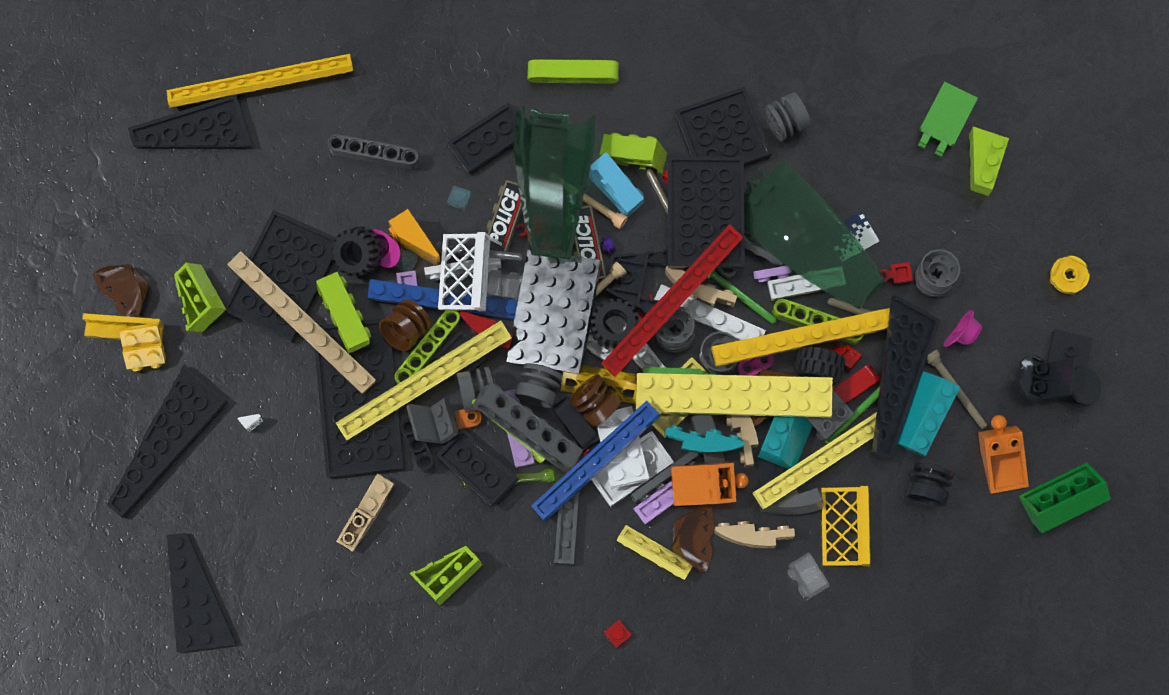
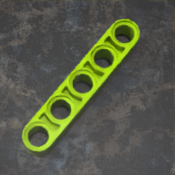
(573, 71)
(809, 313)
(429, 339)

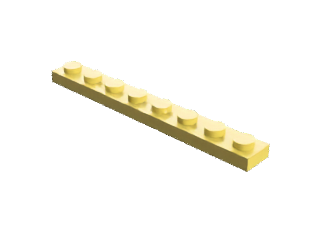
(816, 462)

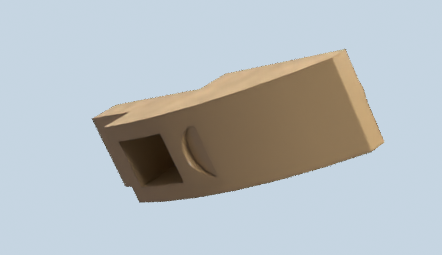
(705, 293)
(748, 434)
(366, 512)
(745, 534)

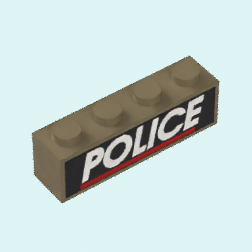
(505, 217)
(587, 239)

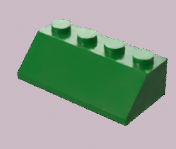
(1065, 497)

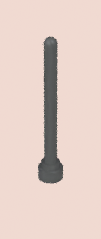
(493, 254)

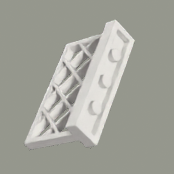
(479, 269)

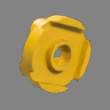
(1071, 285)

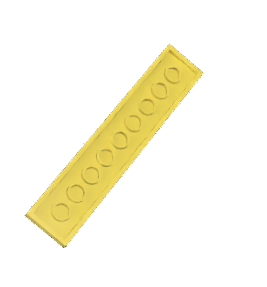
(736, 394)

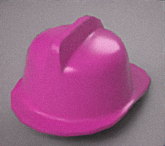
(391, 249)
(966, 330)

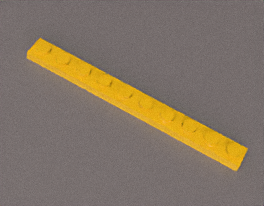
(259, 80)
(800, 337)

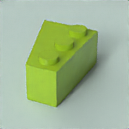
(634, 150)
(985, 158)
(198, 296)
(447, 574)

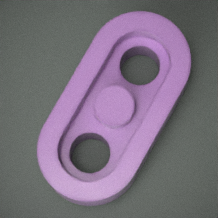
(764, 275)

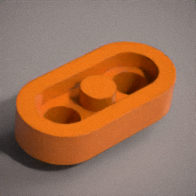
(462, 419)

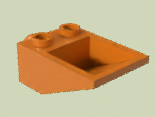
(1006, 461)
(702, 483)

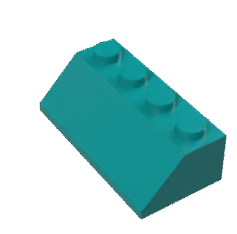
(926, 413)
(785, 440)

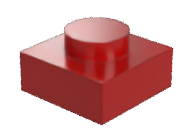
(617, 633)

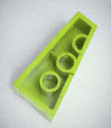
(343, 312)

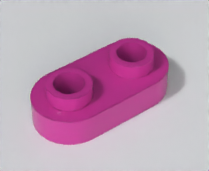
(755, 365)

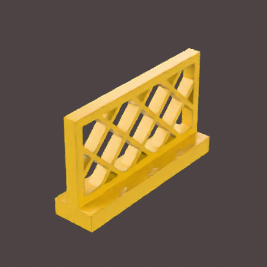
(862, 522)

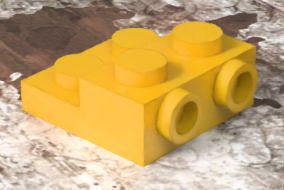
(142, 346)

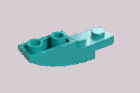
(711, 443)

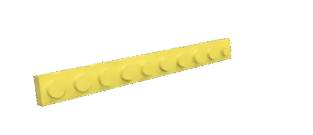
(423, 380)

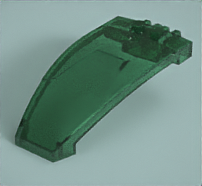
(809, 236)

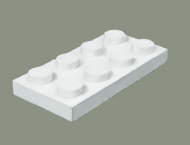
(656, 461)
(630, 464)

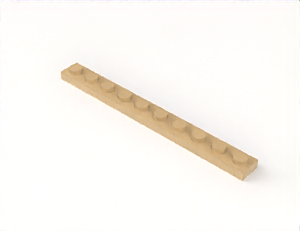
(301, 322)

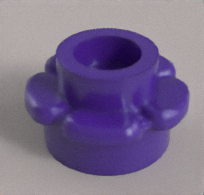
(607, 245)

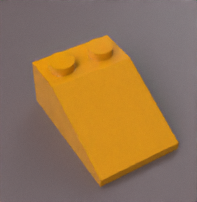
(411, 237)

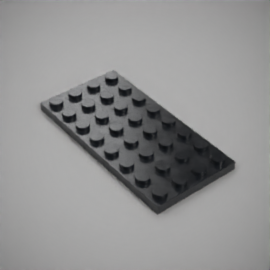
(380, 444)

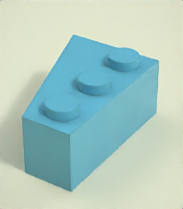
(616, 185)

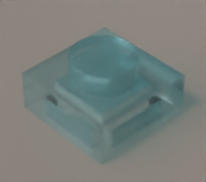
(459, 197)
(407, 260)

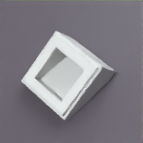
(250, 422)

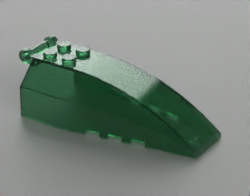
(552, 178)

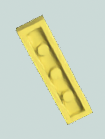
(654, 552)

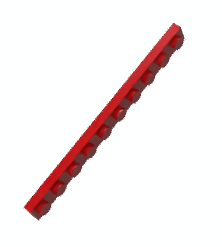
(671, 300)

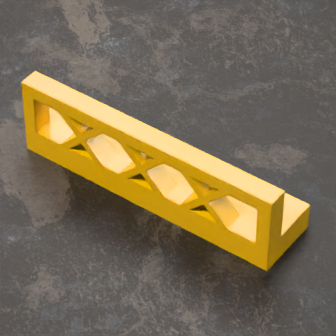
(108, 326)
(619, 383)

